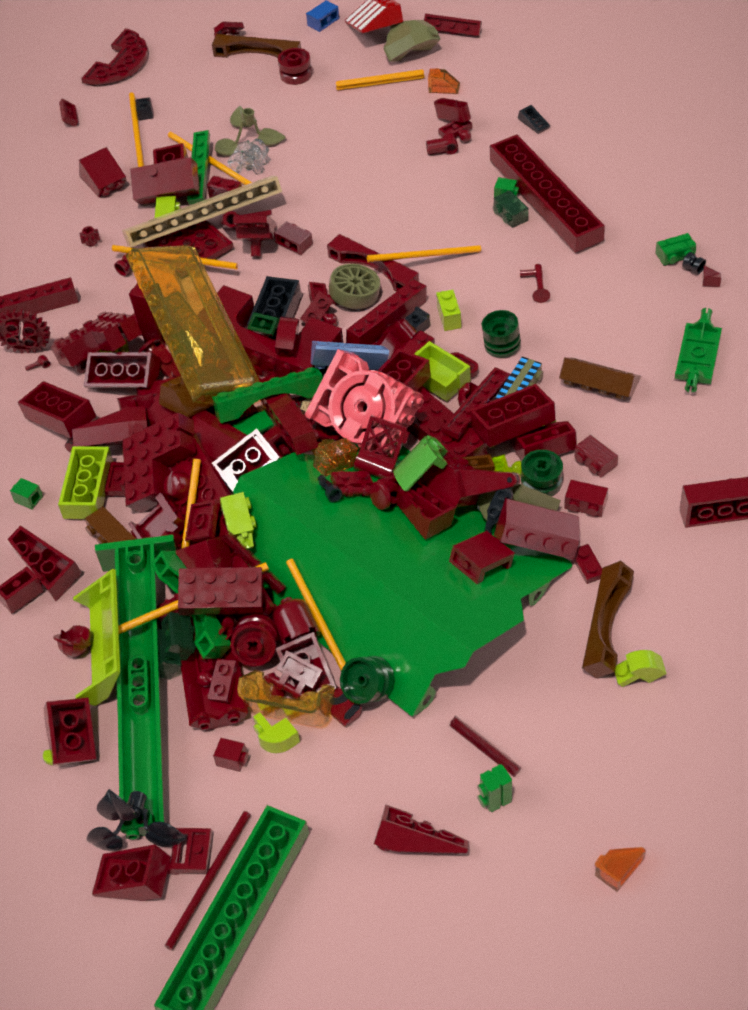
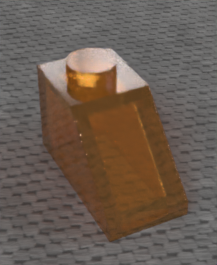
(442, 82)
(618, 865)

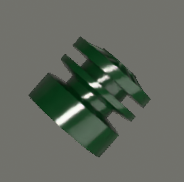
(501, 333)

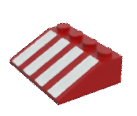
(375, 15)

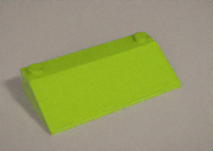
(105, 658)

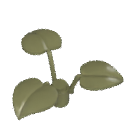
(245, 118)

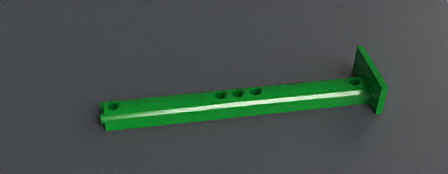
(138, 725)

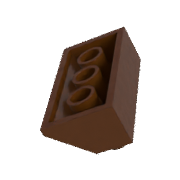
(600, 377)
(177, 398)

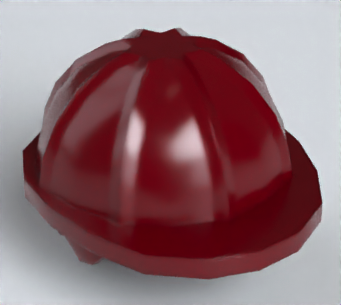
(74, 641)

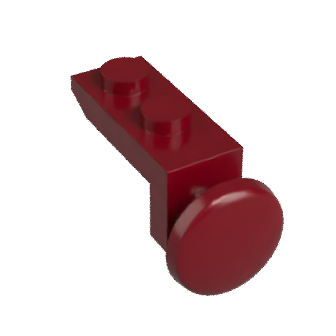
(167, 364)
(383, 492)

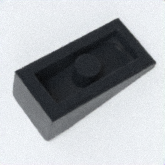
(144, 108)

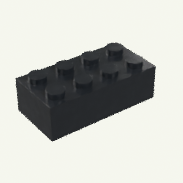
(278, 298)

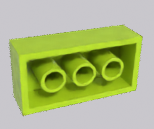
(84, 481)

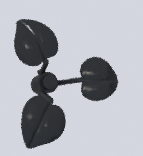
(115, 808)

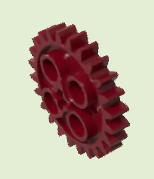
(34, 332)

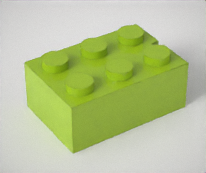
(446, 371)

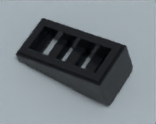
(530, 111)

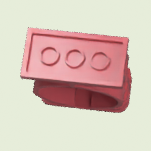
(341, 403)

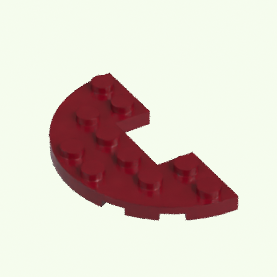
(126, 63)

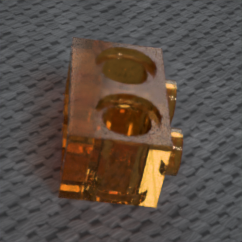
(335, 456)

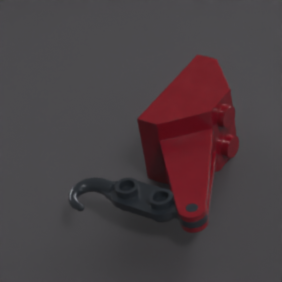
(463, 485)

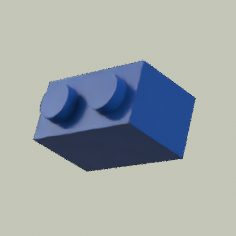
(322, 16)

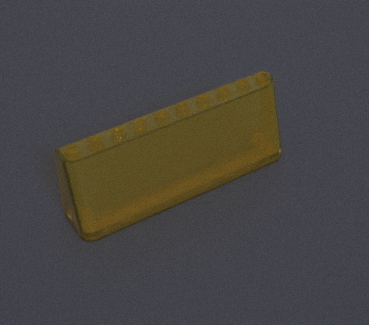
(192, 320)

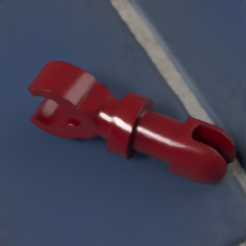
(227, 625)

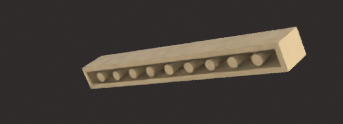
(201, 211)

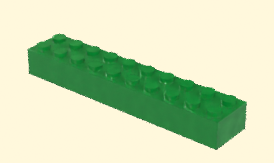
(234, 913)

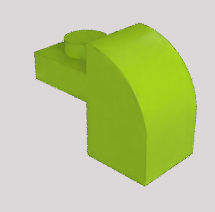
(640, 664)
(275, 738)

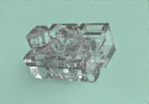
(251, 156)

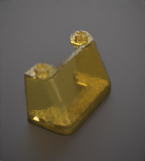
(311, 709)

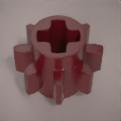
(89, 236)

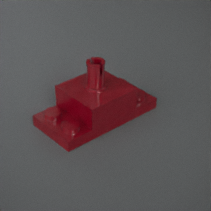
(254, 230)

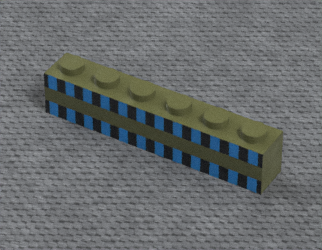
(524, 374)

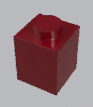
(230, 754)

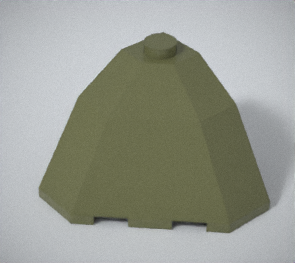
(409, 36)

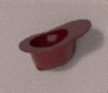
(178, 483)

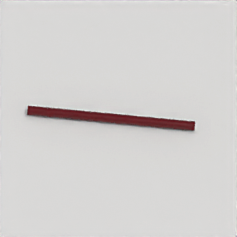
(205, 884)

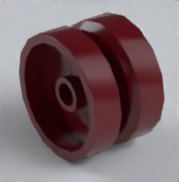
(294, 66)
(254, 640)

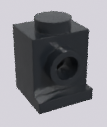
(419, 319)

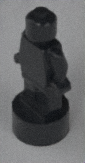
(332, 491)

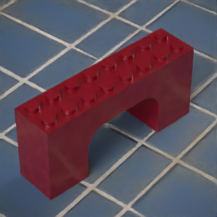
(261, 348)

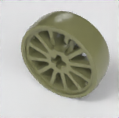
(354, 286)

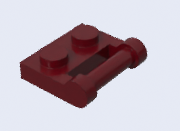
(196, 852)

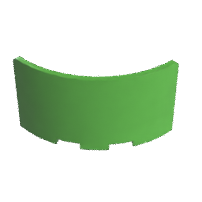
(419, 460)

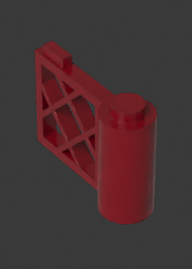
(227, 218)
(376, 463)

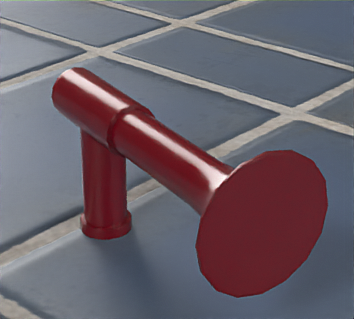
(540, 295)

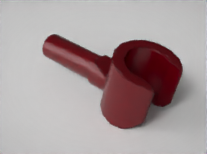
(42, 360)

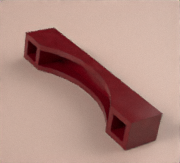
(348, 251)

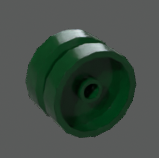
(542, 471)
(366, 679)

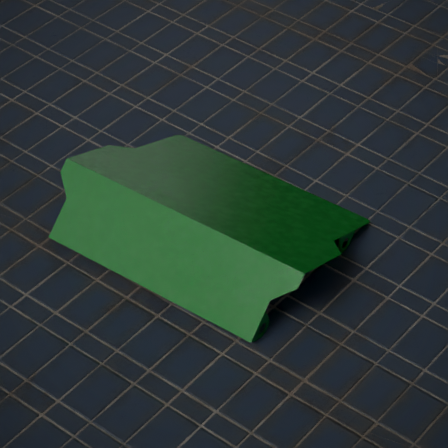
(381, 580)

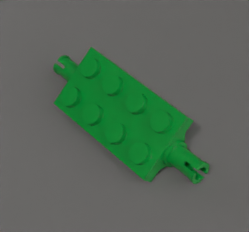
(698, 351)

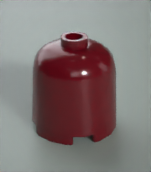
(294, 620)

